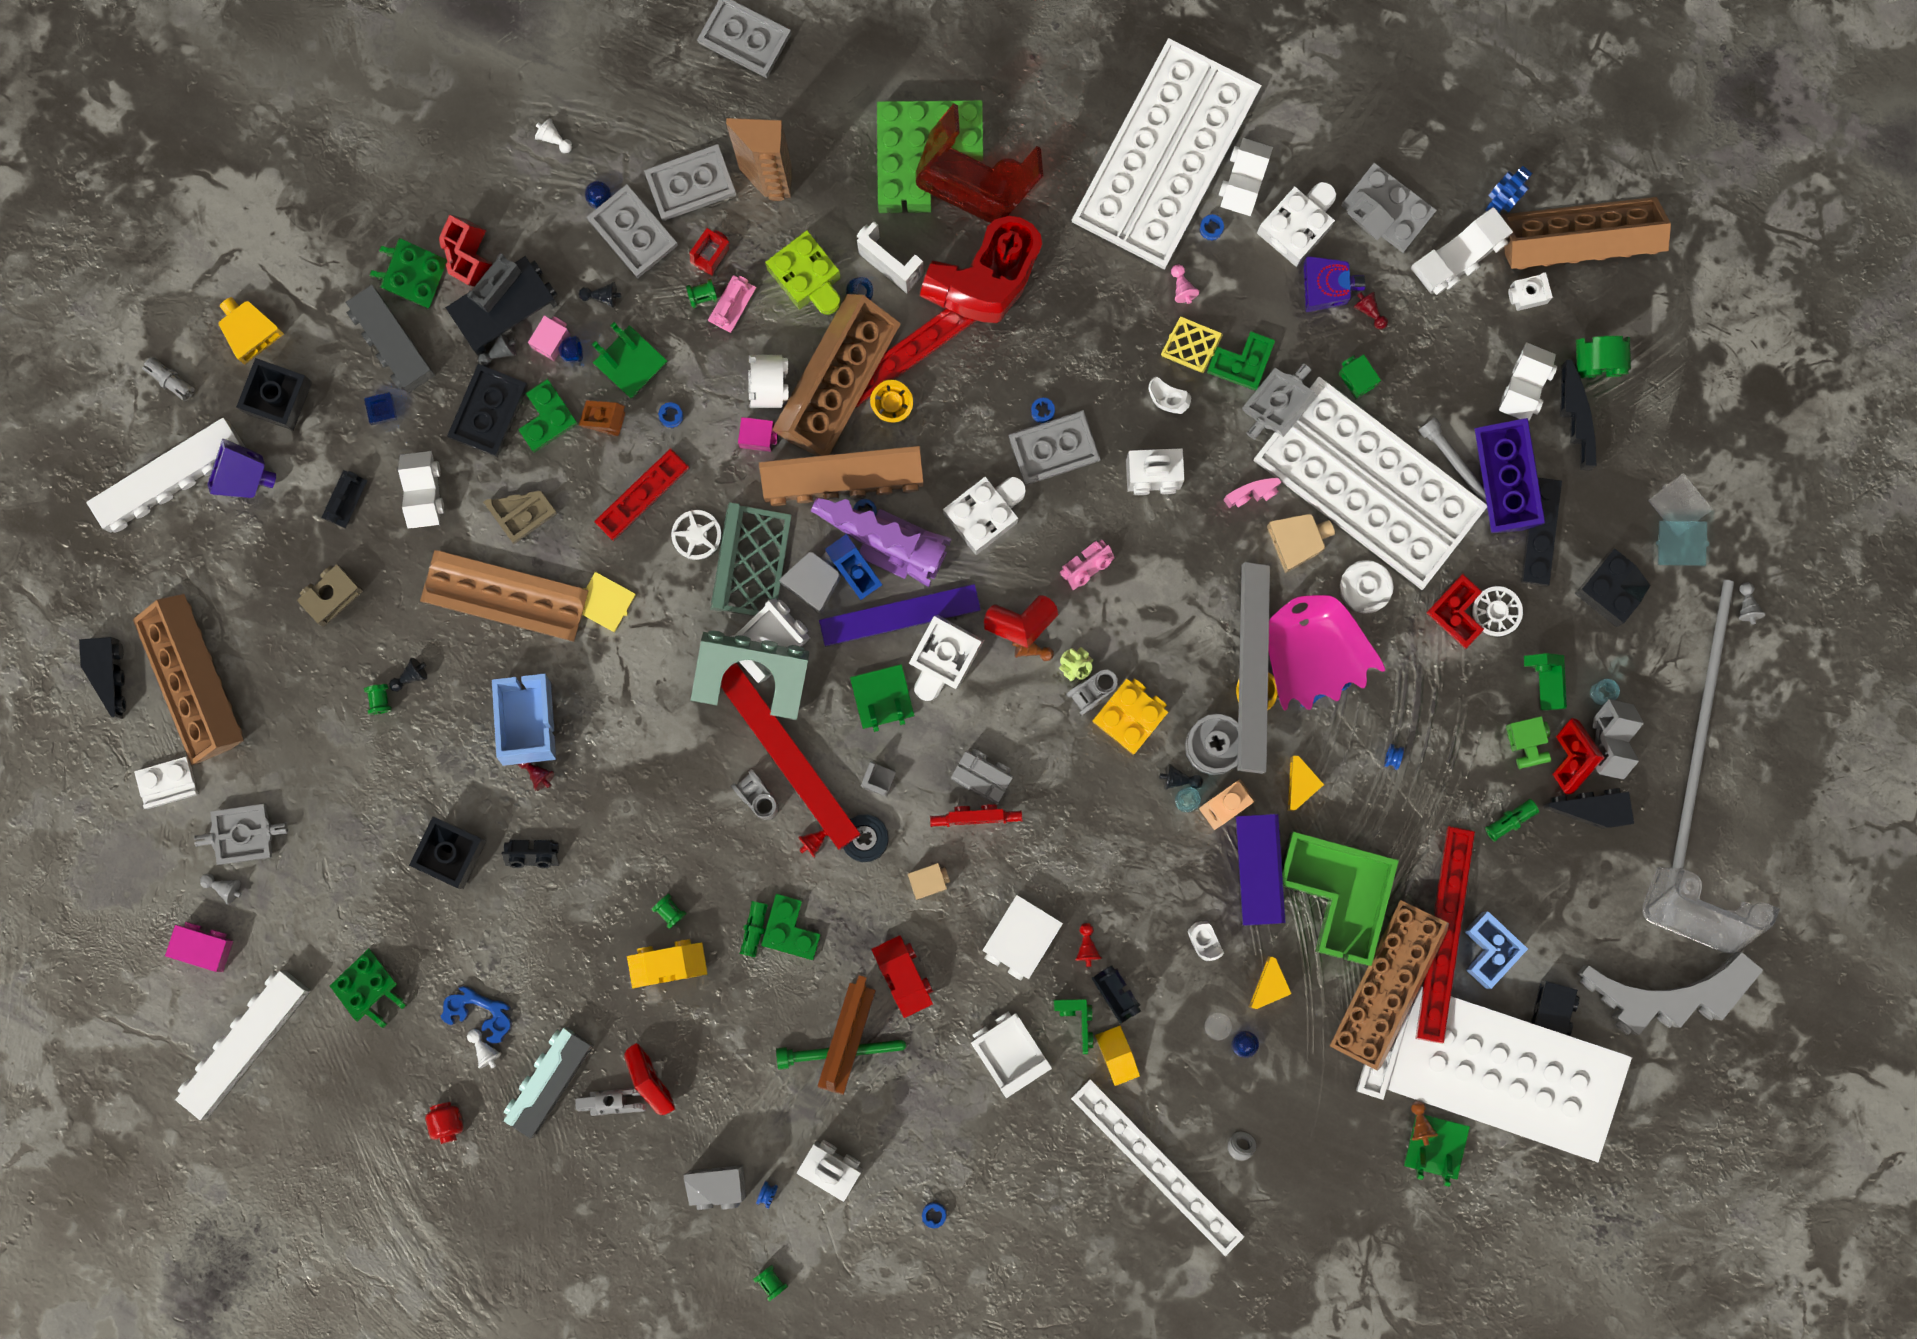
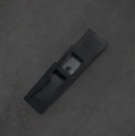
(1576, 406)

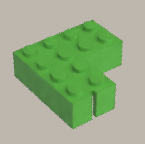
(901, 141)
(1356, 892)

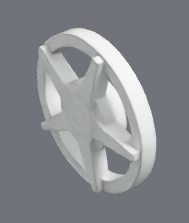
(696, 534)

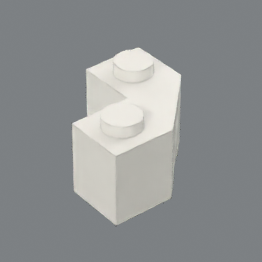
(1246, 177)
(1528, 378)
(421, 490)

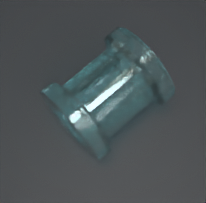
(1611, 686)
(1195, 797)

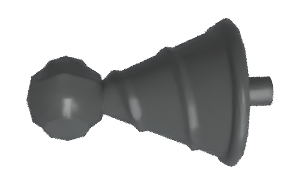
(502, 348)

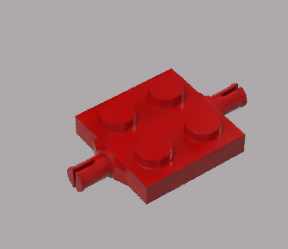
(987, 814)

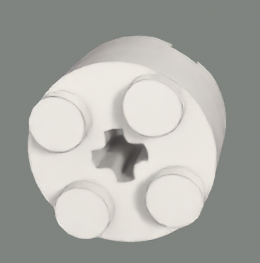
(766, 381)

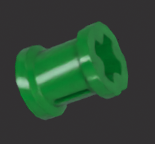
(702, 293)
(378, 699)
(669, 911)
(770, 1283)

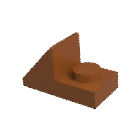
(603, 417)

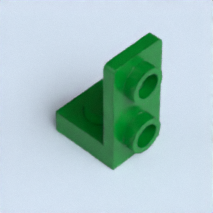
(1551, 679)
(1069, 1008)

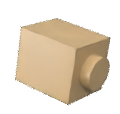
(928, 881)

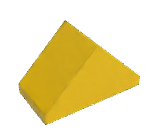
(1302, 783)
(1270, 986)
(1117, 1055)

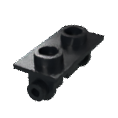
(344, 498)
(518, 854)
(1110, 986)

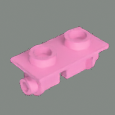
(732, 303)
(1097, 557)

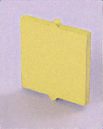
(606, 602)

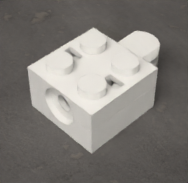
(1297, 220)
(1155, 471)
(985, 509)
(945, 657)
(830, 1170)

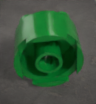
(1603, 355)

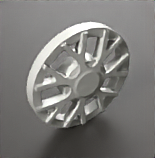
(1498, 611)

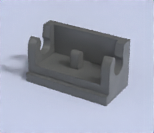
(494, 283)

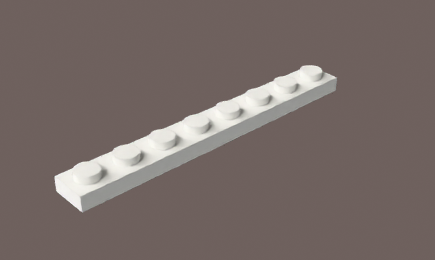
(1157, 1167)

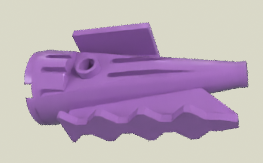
(888, 540)

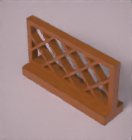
(847, 1037)

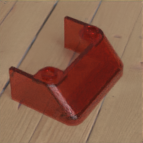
(969, 183)

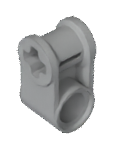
(1092, 691)
(753, 792)

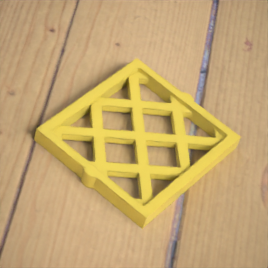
(1173, 337)

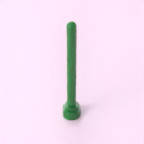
(787, 1057)

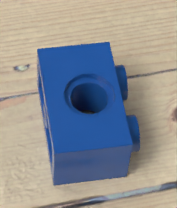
(853, 566)

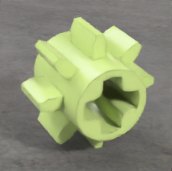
(1076, 664)

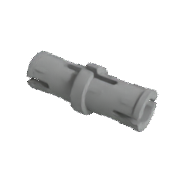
(168, 378)

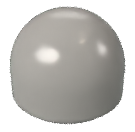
(1238, 1153)

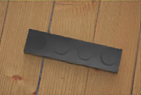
(1541, 539)

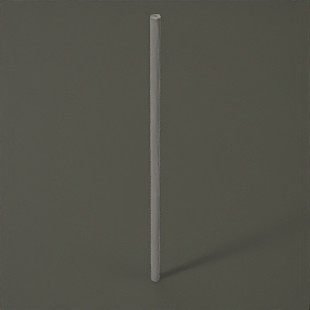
(1703, 724)

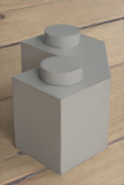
(1614, 728)

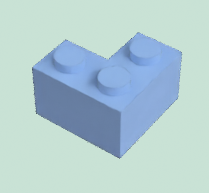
(1499, 948)

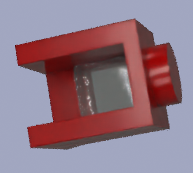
(709, 251)

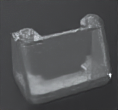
(1676, 906)

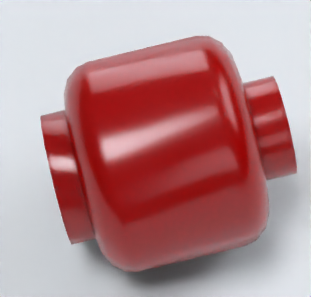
(444, 1122)

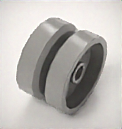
(1205, 731)

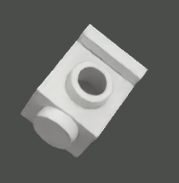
(1523, 300)

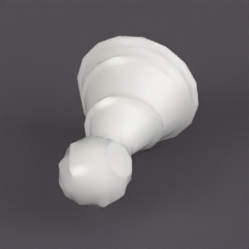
(549, 133)
(485, 1053)

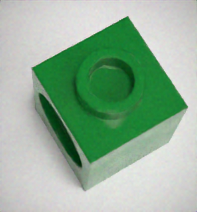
(1359, 376)

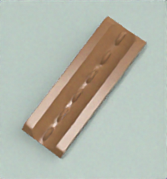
(504, 595)
(1390, 985)

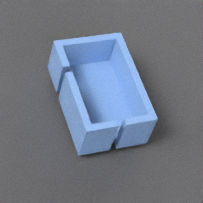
(523, 720)

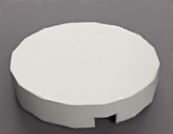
(1366, 586)

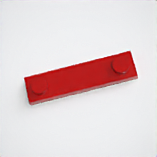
(641, 494)

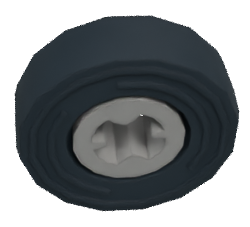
(880, 839)

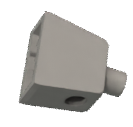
(812, 580)

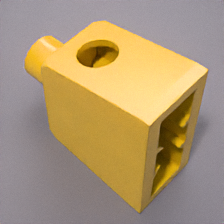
(247, 329)

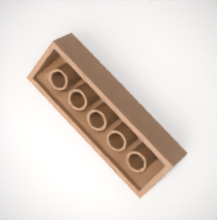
(762, 155)
(1586, 233)
(836, 375)
(841, 475)
(188, 678)

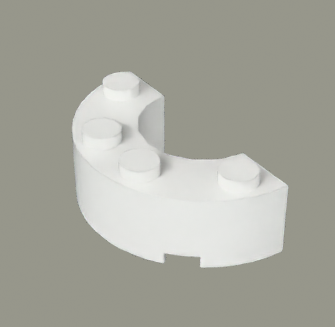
(1461, 255)

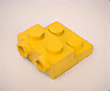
(1131, 715)

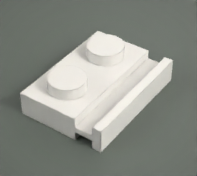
(166, 782)

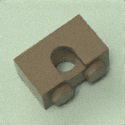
(344, 592)

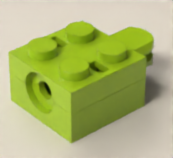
(808, 274)

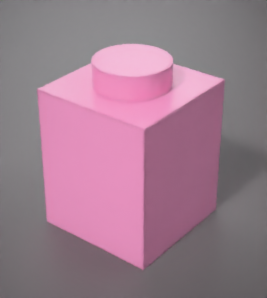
(549, 337)

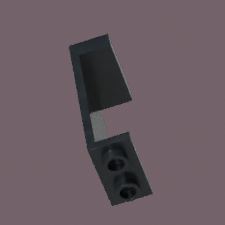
(519, 302)

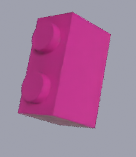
(198, 947)

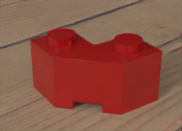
(461, 241)
(902, 977)

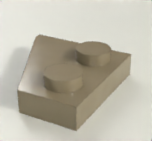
(521, 513)

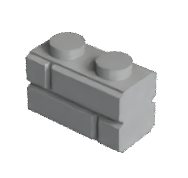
(982, 777)

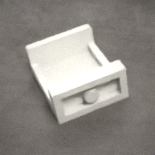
(903, 276)
(775, 625)
(1021, 938)
(1010, 1054)

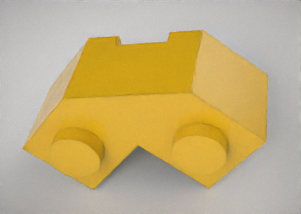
(667, 964)

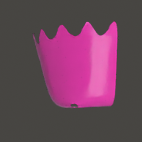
(1318, 655)

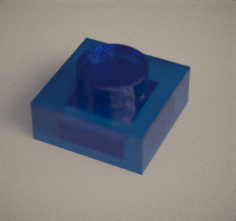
(380, 408)

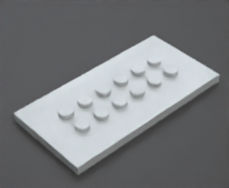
(1166, 153)
(1372, 485)
(1514, 1077)

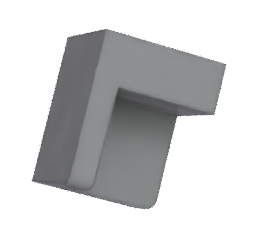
(1370, 216)
(878, 779)

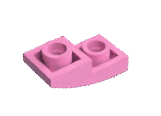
(1259, 489)

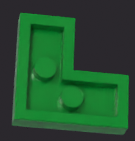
(1244, 368)
(553, 418)
(783, 934)

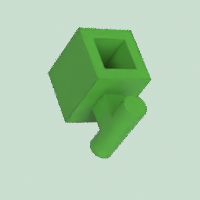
(1527, 736)

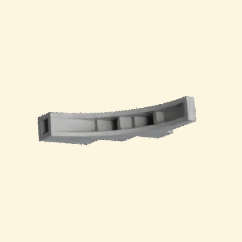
(1637, 1007)

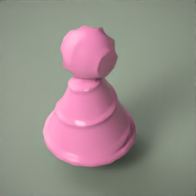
(1184, 290)

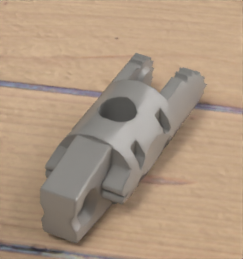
(598, 1102)

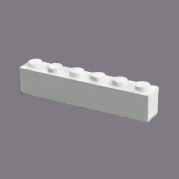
(161, 478)
(242, 1045)

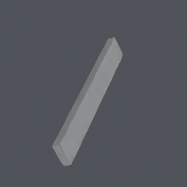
(1253, 668)

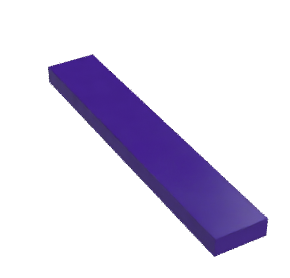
(899, 615)

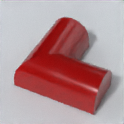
(1451, 614)
(1022, 627)
(1581, 759)
(646, 1080)

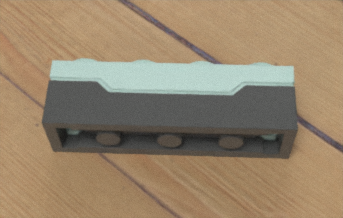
(548, 1082)

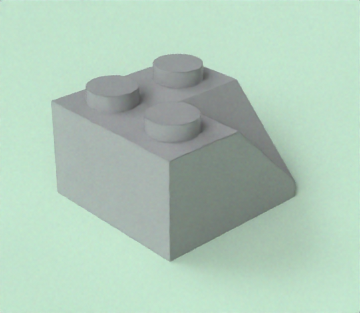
(715, 1187)

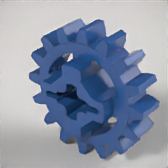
(1509, 190)

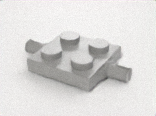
(1279, 402)
(241, 834)

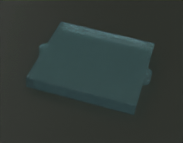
(1682, 543)

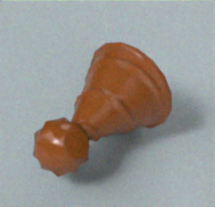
(1045, 653)
(1422, 1128)

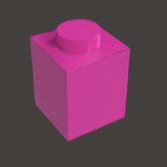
(757, 434)

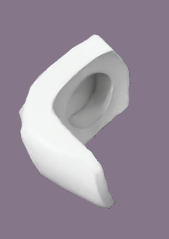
(1169, 398)
(1205, 941)

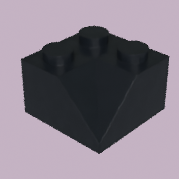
(274, 394)
(1614, 588)
(447, 853)

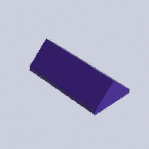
(1510, 476)
(1260, 869)

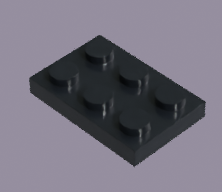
(487, 410)

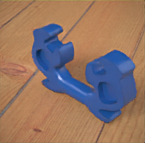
(455, 1005)

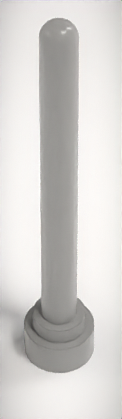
(1433, 432)

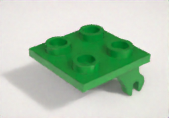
(411, 272)
(629, 360)
(882, 697)
(365, 984)
(1443, 1153)

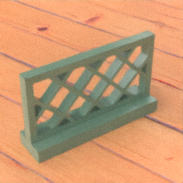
(728, 552)

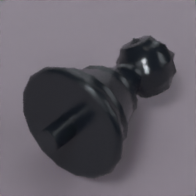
(604, 294)
(413, 672)
(1176, 778)

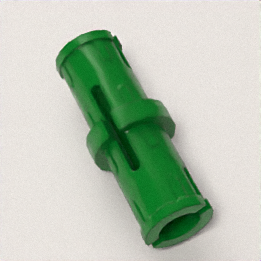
(1512, 820)
(753, 929)

